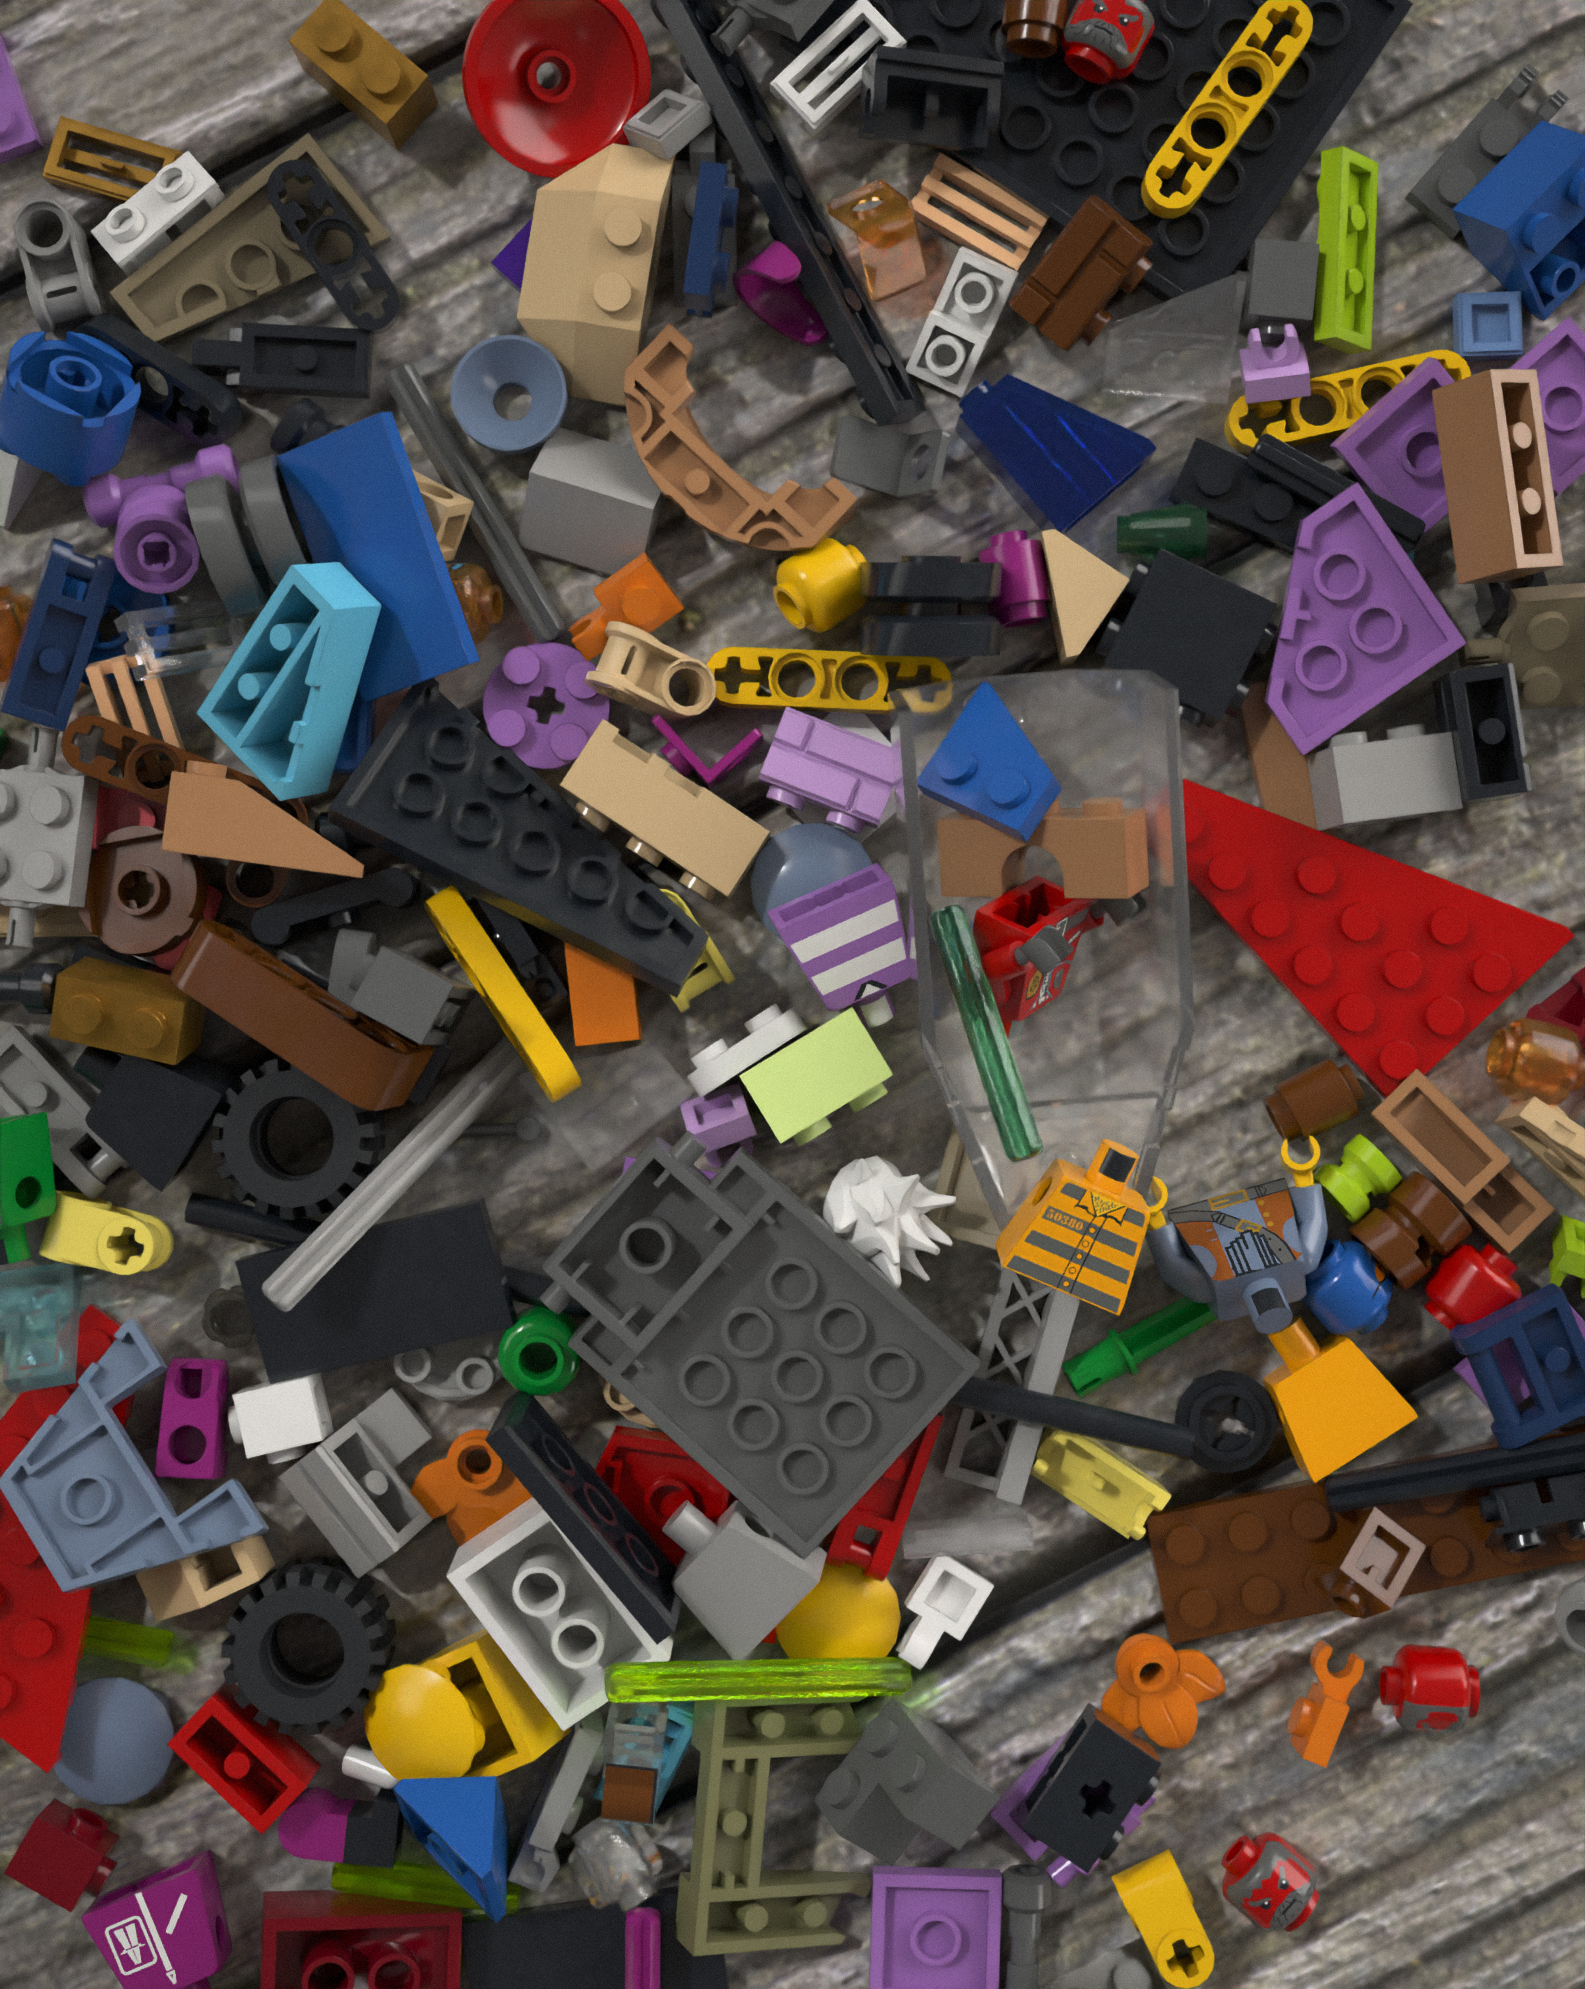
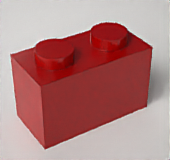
(242, 1759)

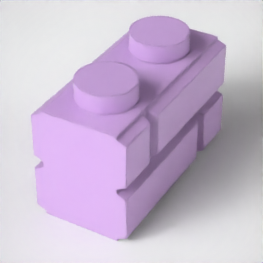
(828, 769)

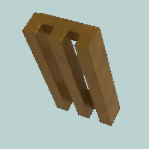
(92, 186)

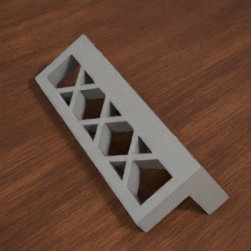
(1039, 1375)

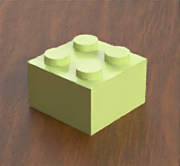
(817, 1077)

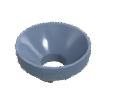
(498, 365)

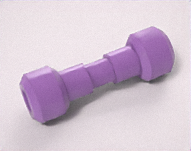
(107, 492)

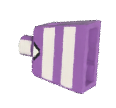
(849, 942)

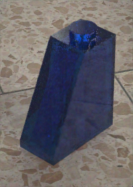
(1049, 451)

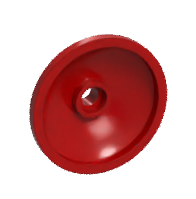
(595, 90)

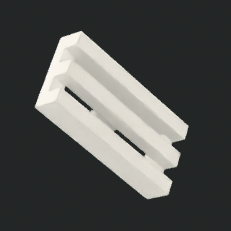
(800, 103)

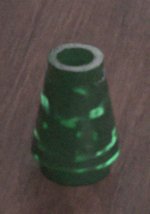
(1173, 528)

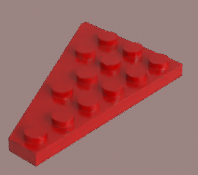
(1362, 943)
(39, 1623)

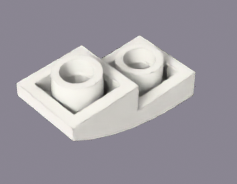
(961, 321)

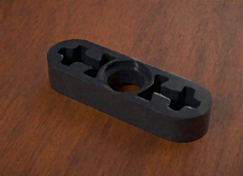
(321, 198)
(184, 384)

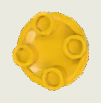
(842, 1618)
(421, 1723)

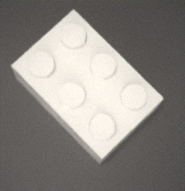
(549, 1611)

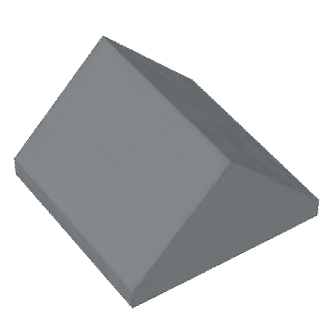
(589, 503)

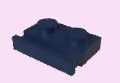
(706, 264)

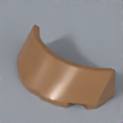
(699, 480)

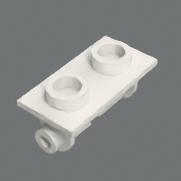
(176, 196)

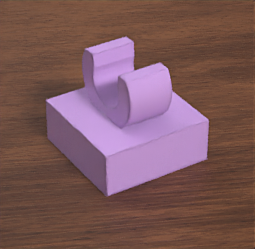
(1274, 370)
(720, 1120)

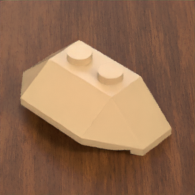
(596, 266)

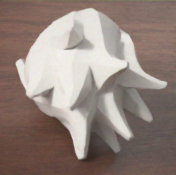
(885, 1215)

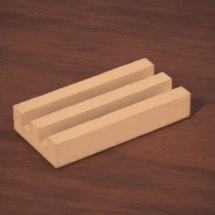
(987, 192)
(108, 708)

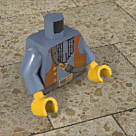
(1244, 1247)

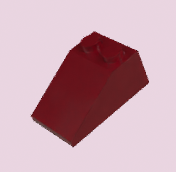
(357, 1942)

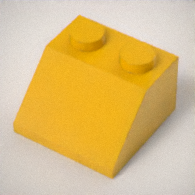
(511, 1714)

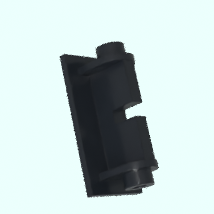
(1525, 1521)

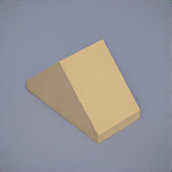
(1080, 592)

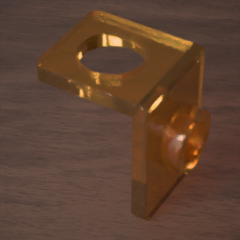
(885, 239)

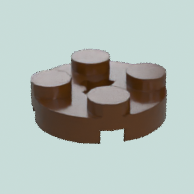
(172, 910)

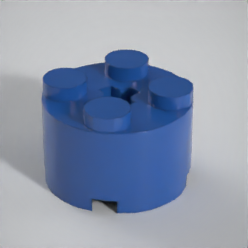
(67, 405)

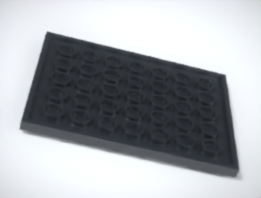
(1084, 138)

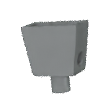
(738, 1574)

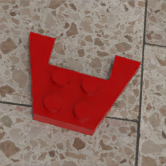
(655, 1478)

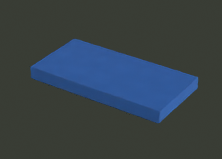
(367, 513)

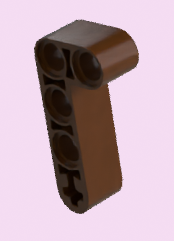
(101, 769)
(299, 1019)

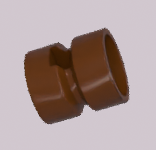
(1411, 1230)

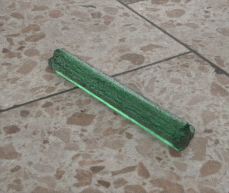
(986, 1034)

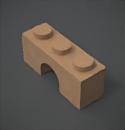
(1096, 846)

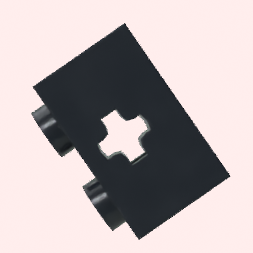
(1091, 1753)

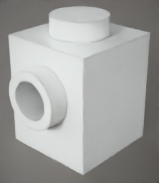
(280, 1417)

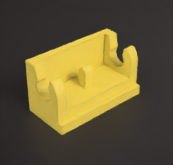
(1098, 1481)

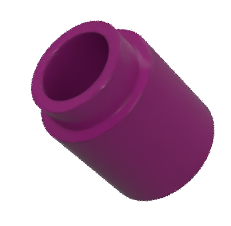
(1023, 579)

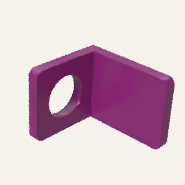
(686, 762)

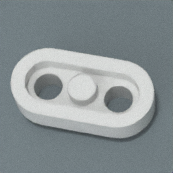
(721, 1063)

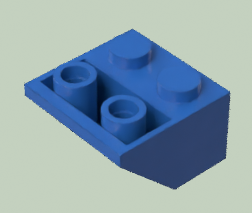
(1531, 218)

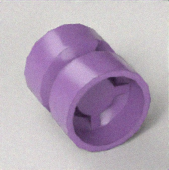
(156, 540)

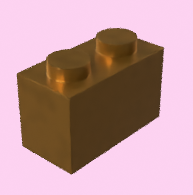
(364, 71)
(126, 1011)

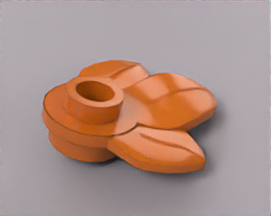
(465, 1495)
(1165, 1696)

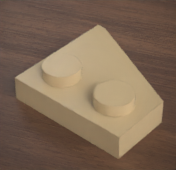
(1550, 1138)

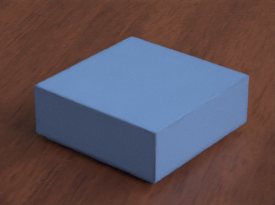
(1487, 326)

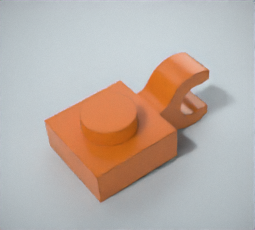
(630, 596)
(1320, 1717)

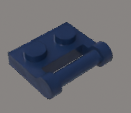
(1548, 1355)

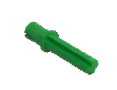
(1125, 1350)

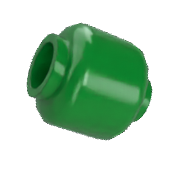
(537, 1352)

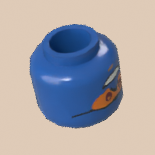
(1348, 1289)

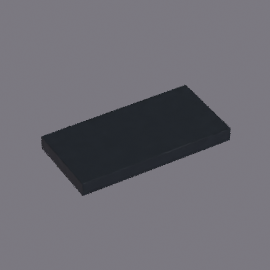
(389, 1294)
(587, 1512)
(577, 1949)

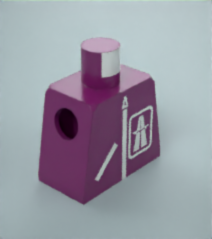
(164, 1927)

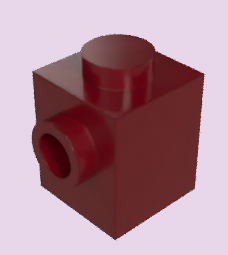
(65, 1855)

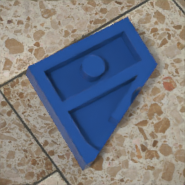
(991, 769)

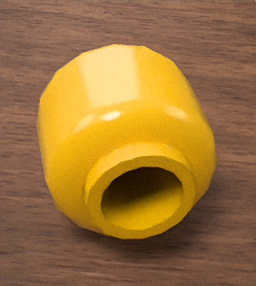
(820, 586)

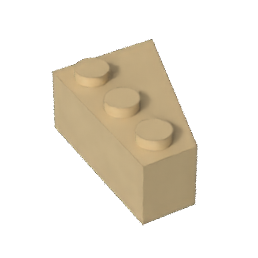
(663, 813)

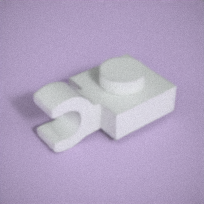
(945, 1600)

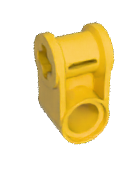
(1164, 1914)

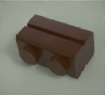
(1082, 274)

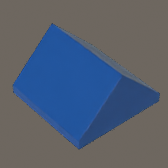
(464, 1831)

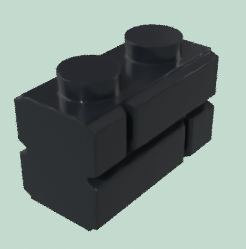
(1486, 730)

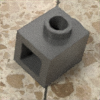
(1278, 287)

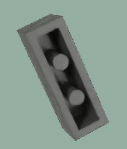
(410, 996)

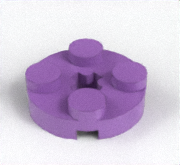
(527, 674)

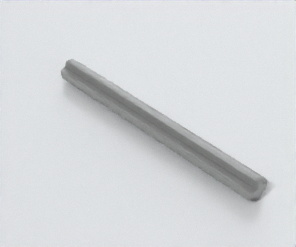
(393, 1176)

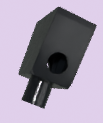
(153, 1109)

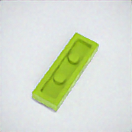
(1346, 250)

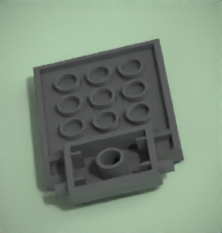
(753, 1335)

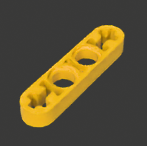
(1226, 107)
(1344, 394)
(828, 672)
(502, 994)

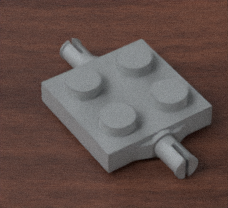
(43, 837)

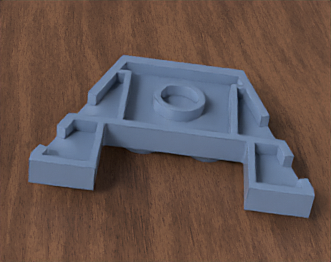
(93, 1496)

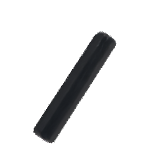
(1321, 484)

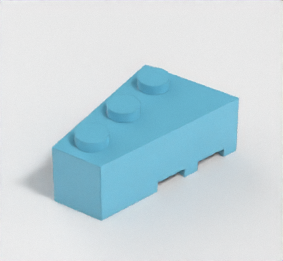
(296, 679)

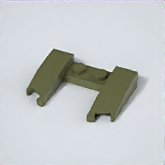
(726, 1896)

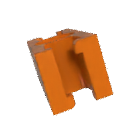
(601, 1000)

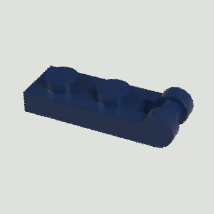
(57, 637)

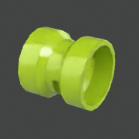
(1361, 1173)

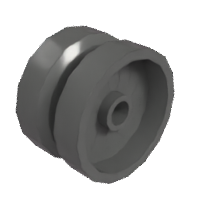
(247, 536)

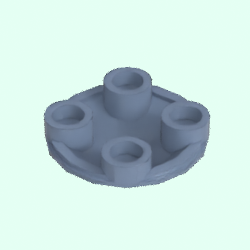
(801, 862)
(115, 1741)

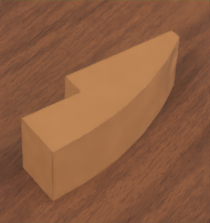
(1461, 1162)

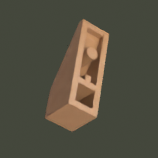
(236, 823)

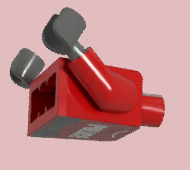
(1031, 942)

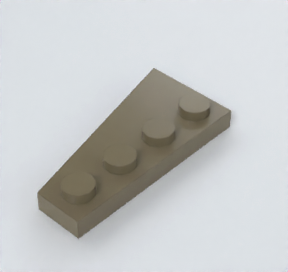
(241, 252)

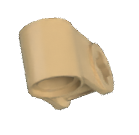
(638, 673)

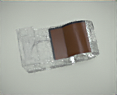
(633, 1762)

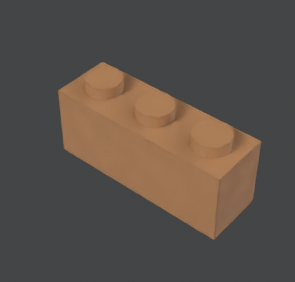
(1497, 476)

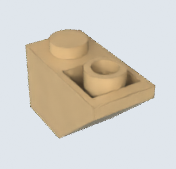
(204, 1577)

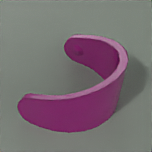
(771, 294)

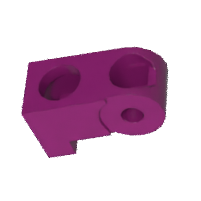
(194, 1419)

